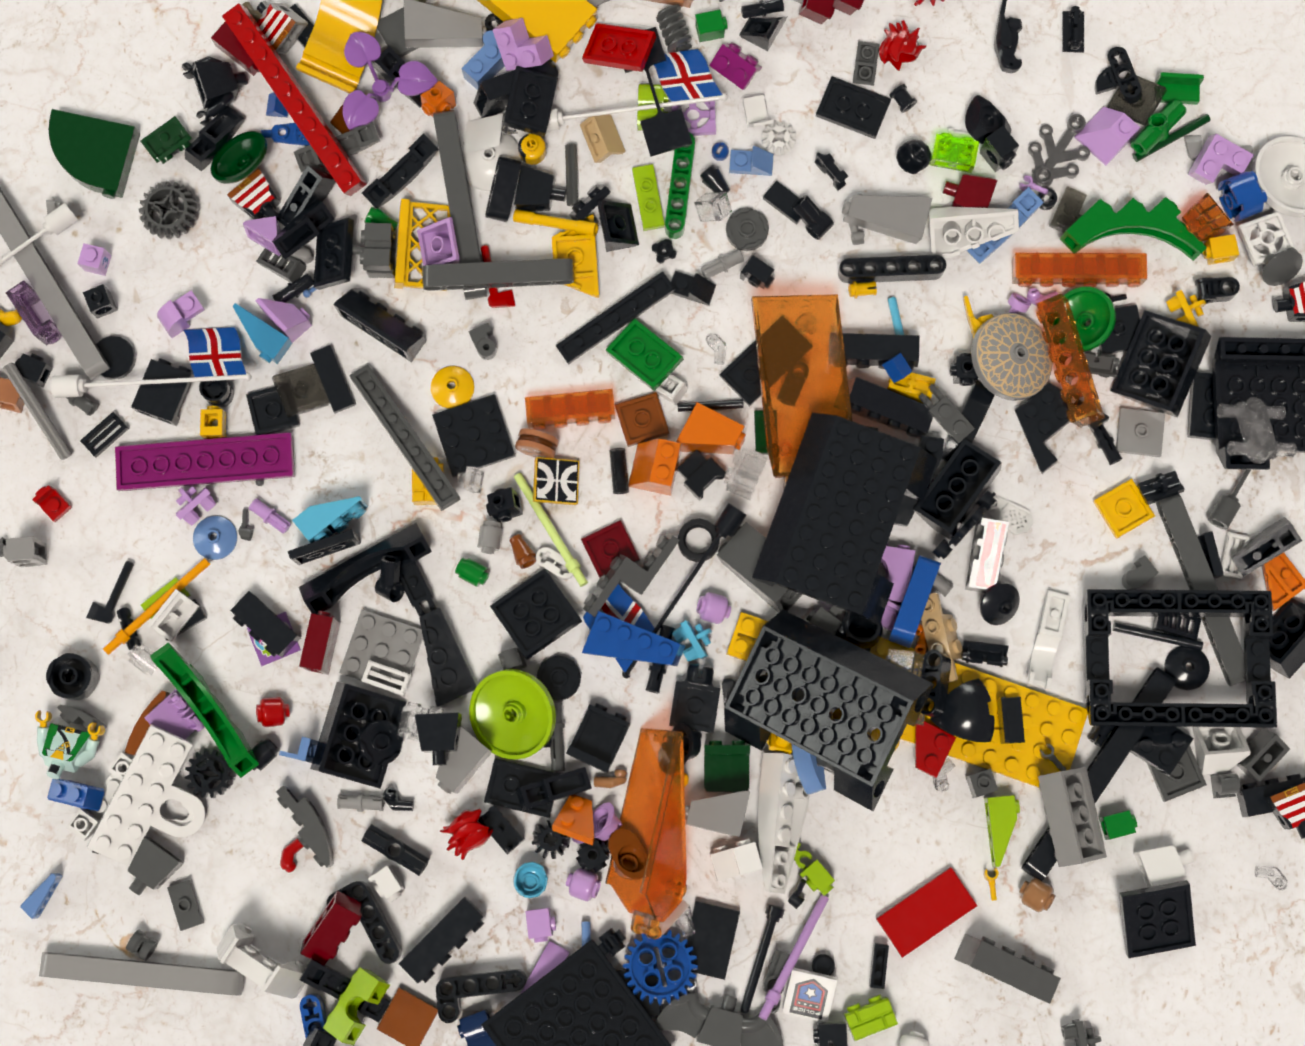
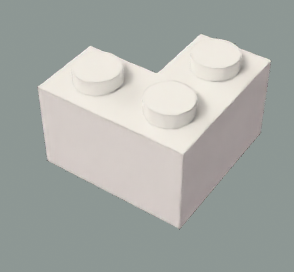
(735, 861)

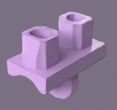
(202, 498)

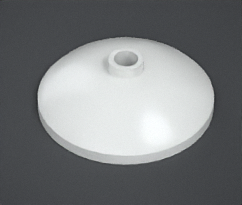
(481, 169)

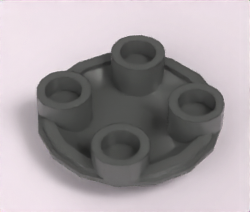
(1281, 267)

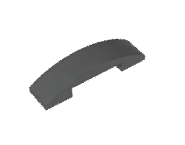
(352, 142)

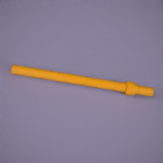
(124, 635)

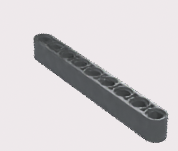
(458, 193)
(1199, 577)

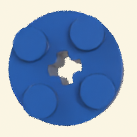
(1242, 196)

